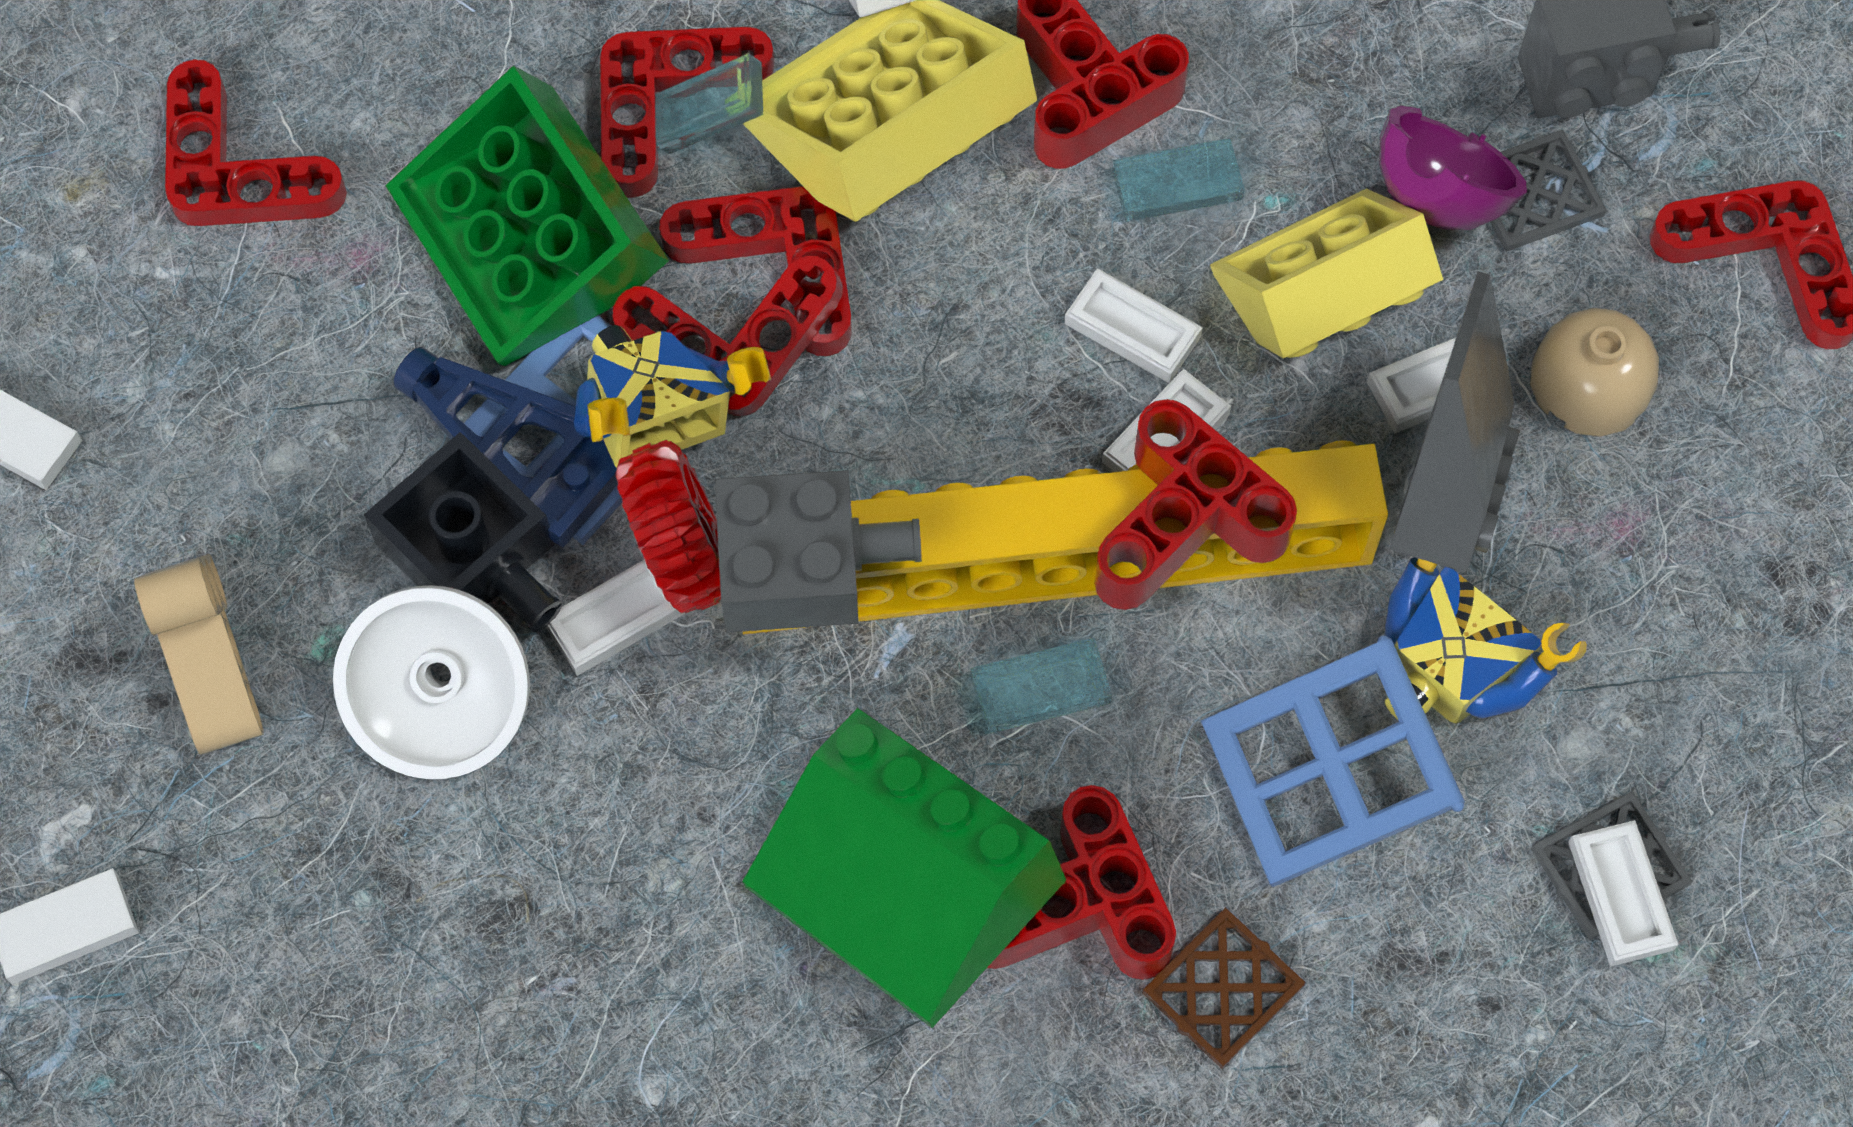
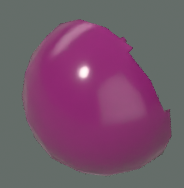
(1444, 173)

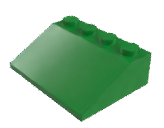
(524, 218)
(902, 867)

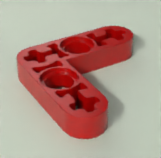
(653, 74)
(211, 170)
(781, 233)
(1788, 236)
(779, 363)

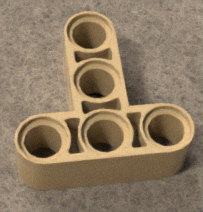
(189, 616)

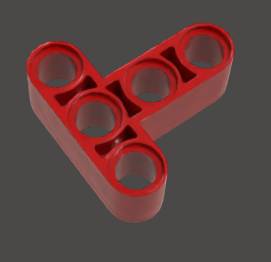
(1098, 77)
(1194, 504)
(1094, 905)

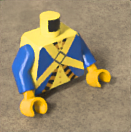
(659, 391)
(1465, 648)

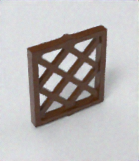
(1188, 1023)

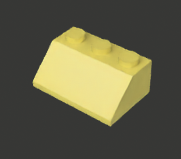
(1329, 272)

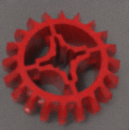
(672, 524)

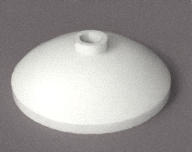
(407, 714)

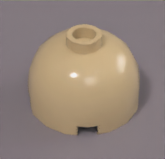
(1595, 371)

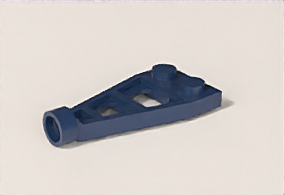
(568, 484)

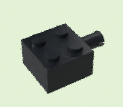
(467, 530)

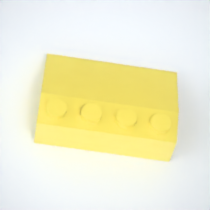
(891, 102)

